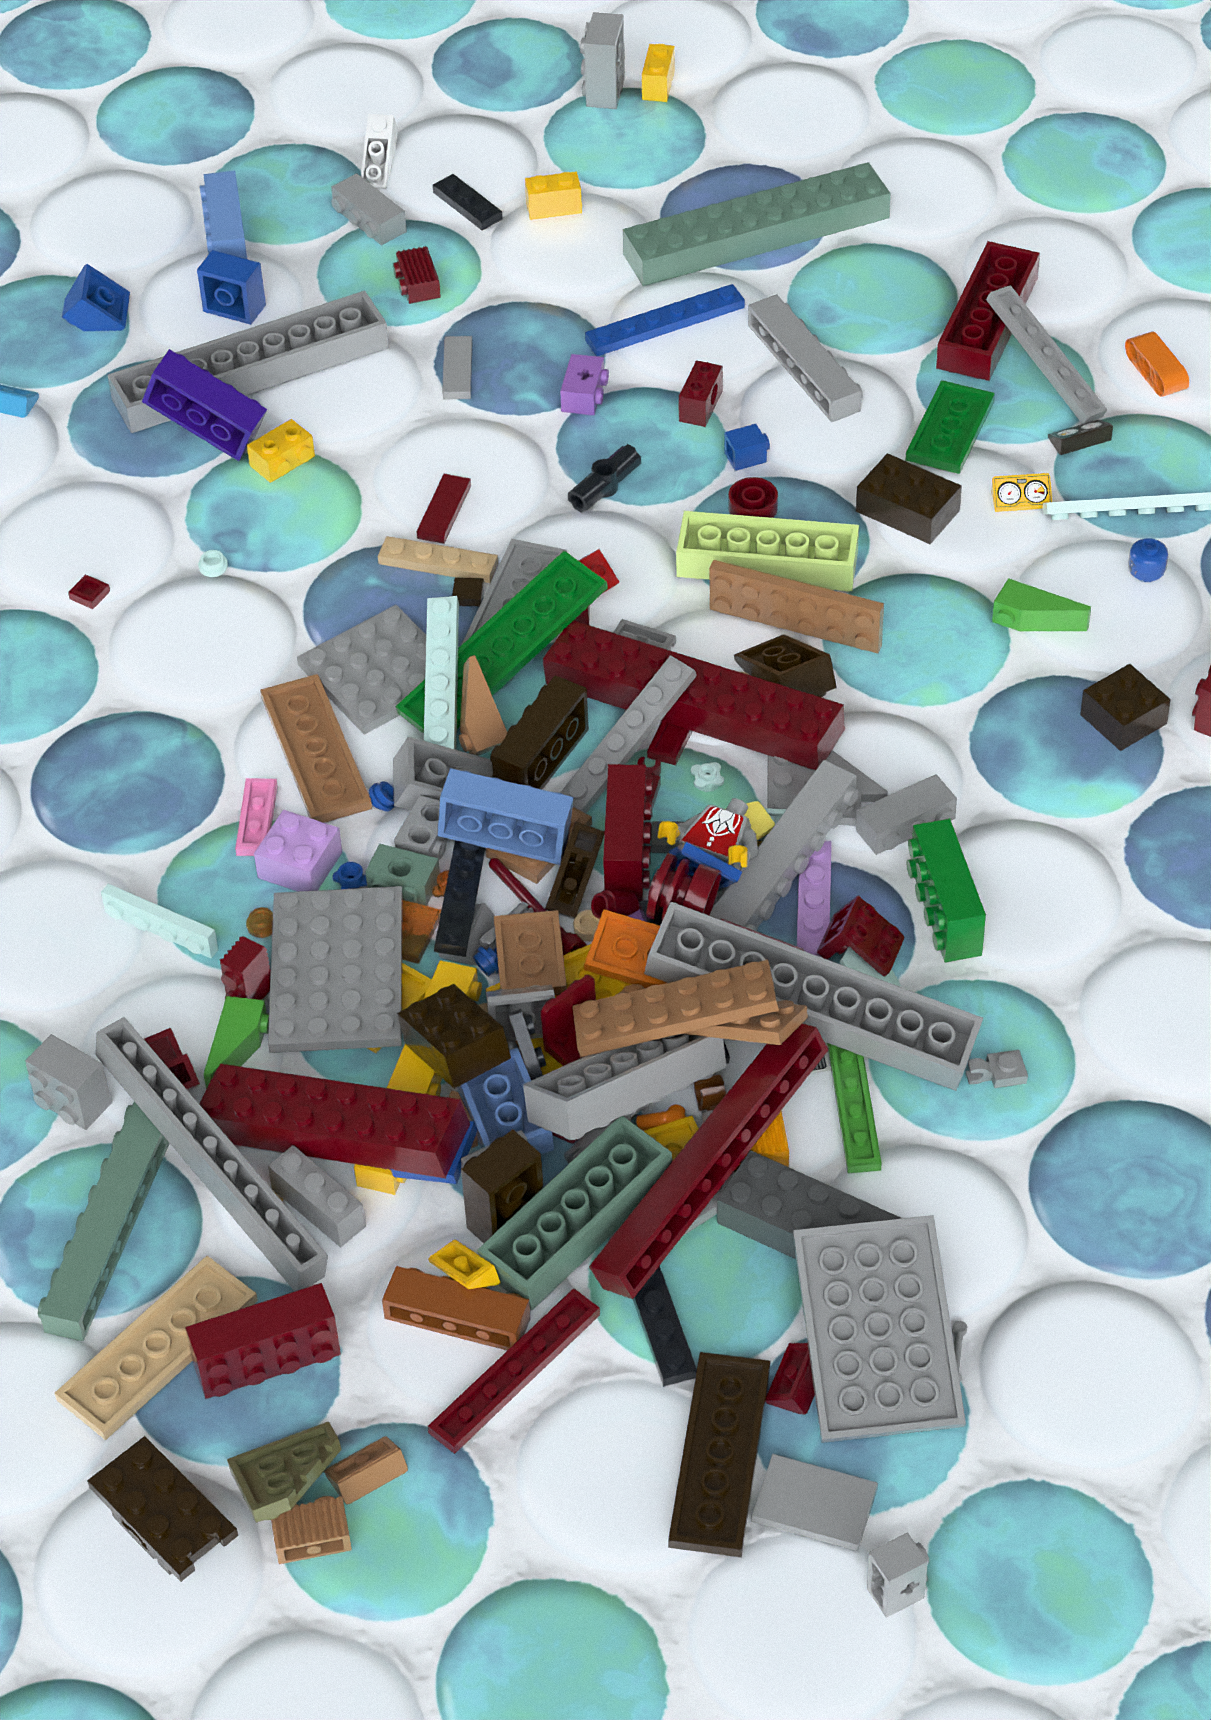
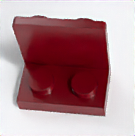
(865, 932)

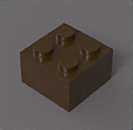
(1125, 707)

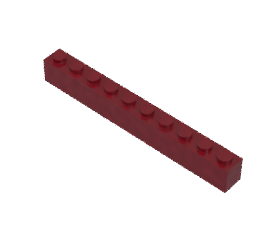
(706, 1162)

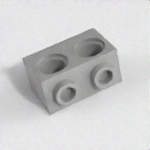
(420, 829)

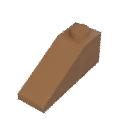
(479, 720)

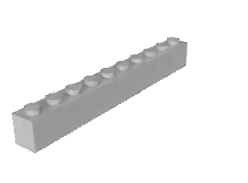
(211, 1155)

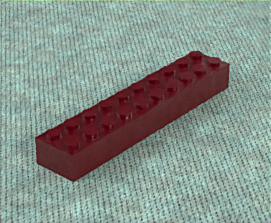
(715, 703)

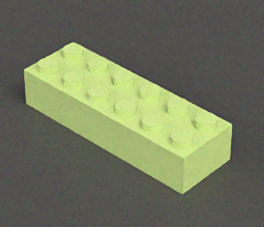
(788, 548)

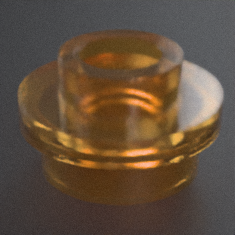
(260, 922)

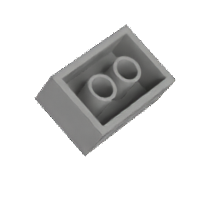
(603, 60)

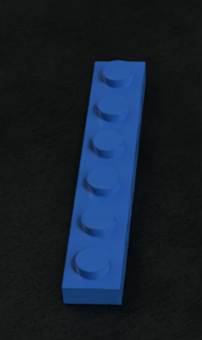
(664, 320)

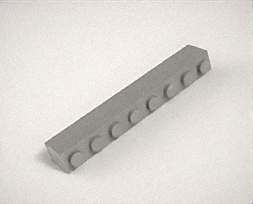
(788, 847)

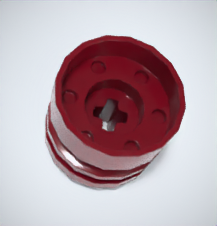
(693, 892)

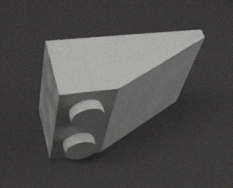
(424, 767)

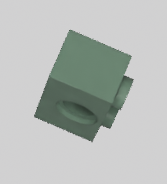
(403, 868)

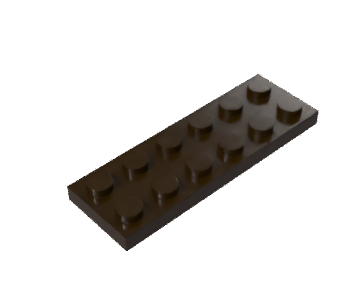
(719, 1455)

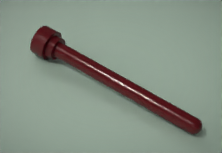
(570, 941)

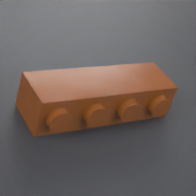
(454, 1310)

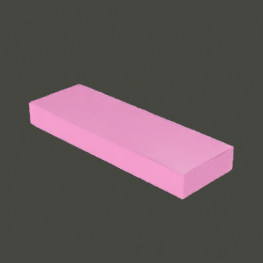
(255, 814)

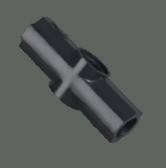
(604, 478)

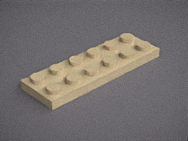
(150, 1349)

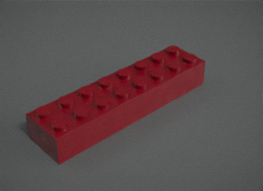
(337, 1119)

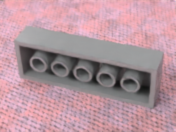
(619, 1082)

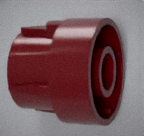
(753, 498)

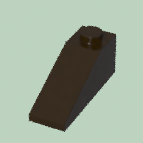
(575, 870)

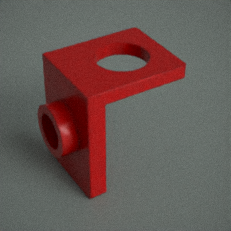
(598, 564)

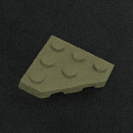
(282, 1471)

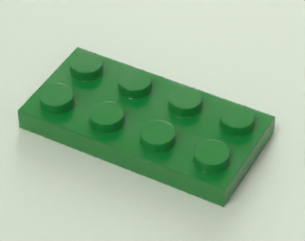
(950, 427)

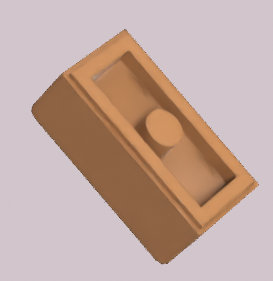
(367, 1470)

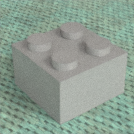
(68, 1082)

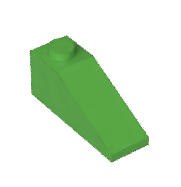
(1034, 609)
(237, 1034)

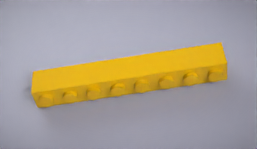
(414, 1074)

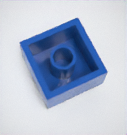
(231, 287)

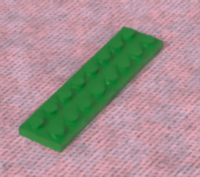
(519, 629)

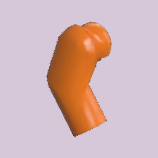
(656, 1119)

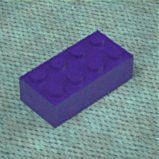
(204, 404)

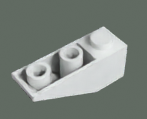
(379, 149)

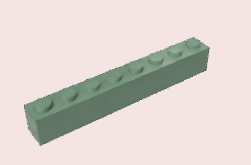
(103, 1227)

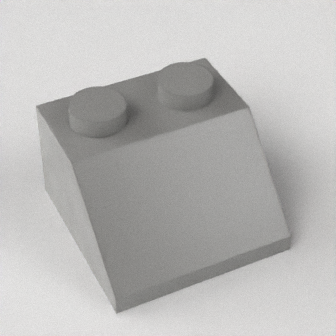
(527, 999)

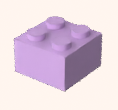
(298, 852)

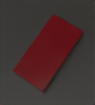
(668, 743)

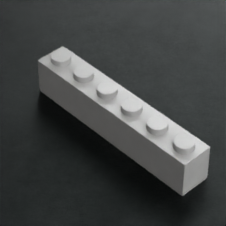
(805, 358)

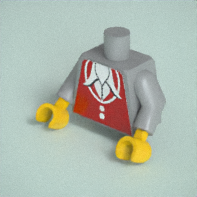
(718, 832)

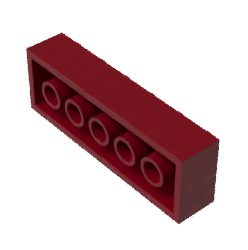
(975, 332)

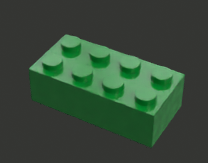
(946, 890)

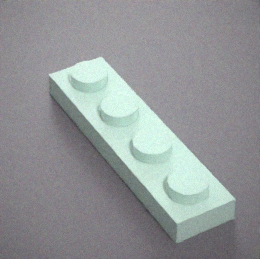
(159, 920)

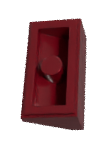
(793, 1381)

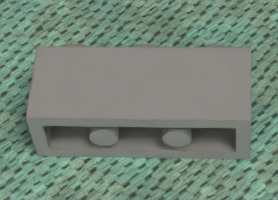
(368, 209)
(892, 818)
(316, 1196)

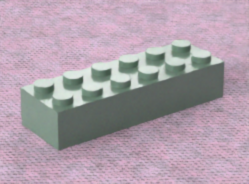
(576, 1211)

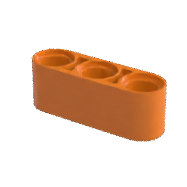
(1157, 364)

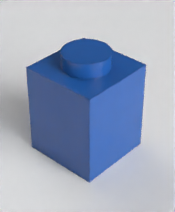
(746, 447)

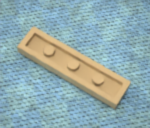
(437, 559)

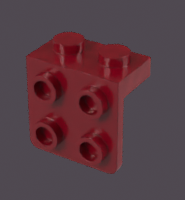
(558, 1020)

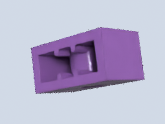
(583, 384)

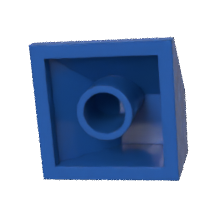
(96, 302)

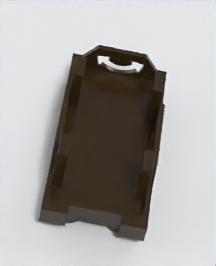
(161, 1508)

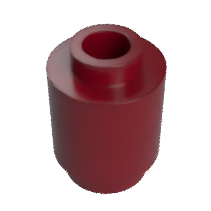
(615, 901)

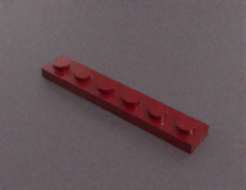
(513, 1371)

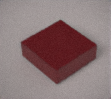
(89, 591)

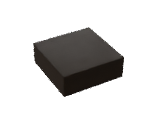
(469, 591)

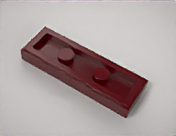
(443, 508)

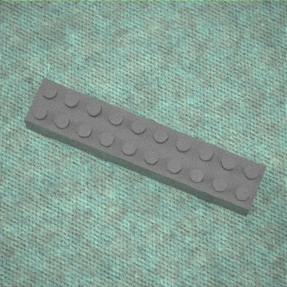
(266, 354)
(841, 1002)

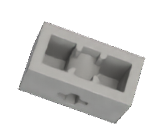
(897, 1574)

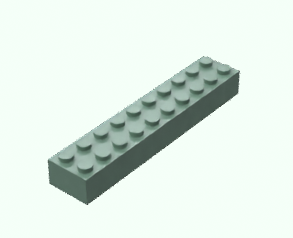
(756, 223)

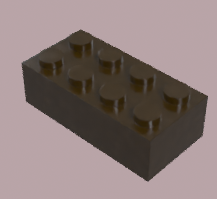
(543, 735)

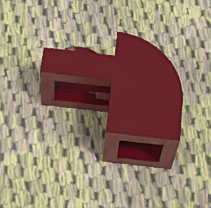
(168, 1050)

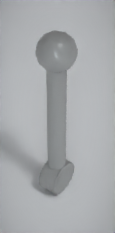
(959, 1330)

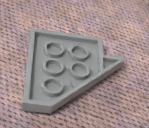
(788, 779)

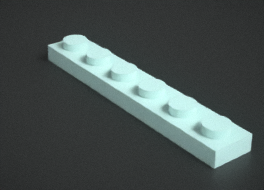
(1118, 506)
(441, 671)

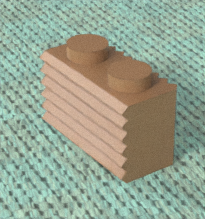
(311, 1530)

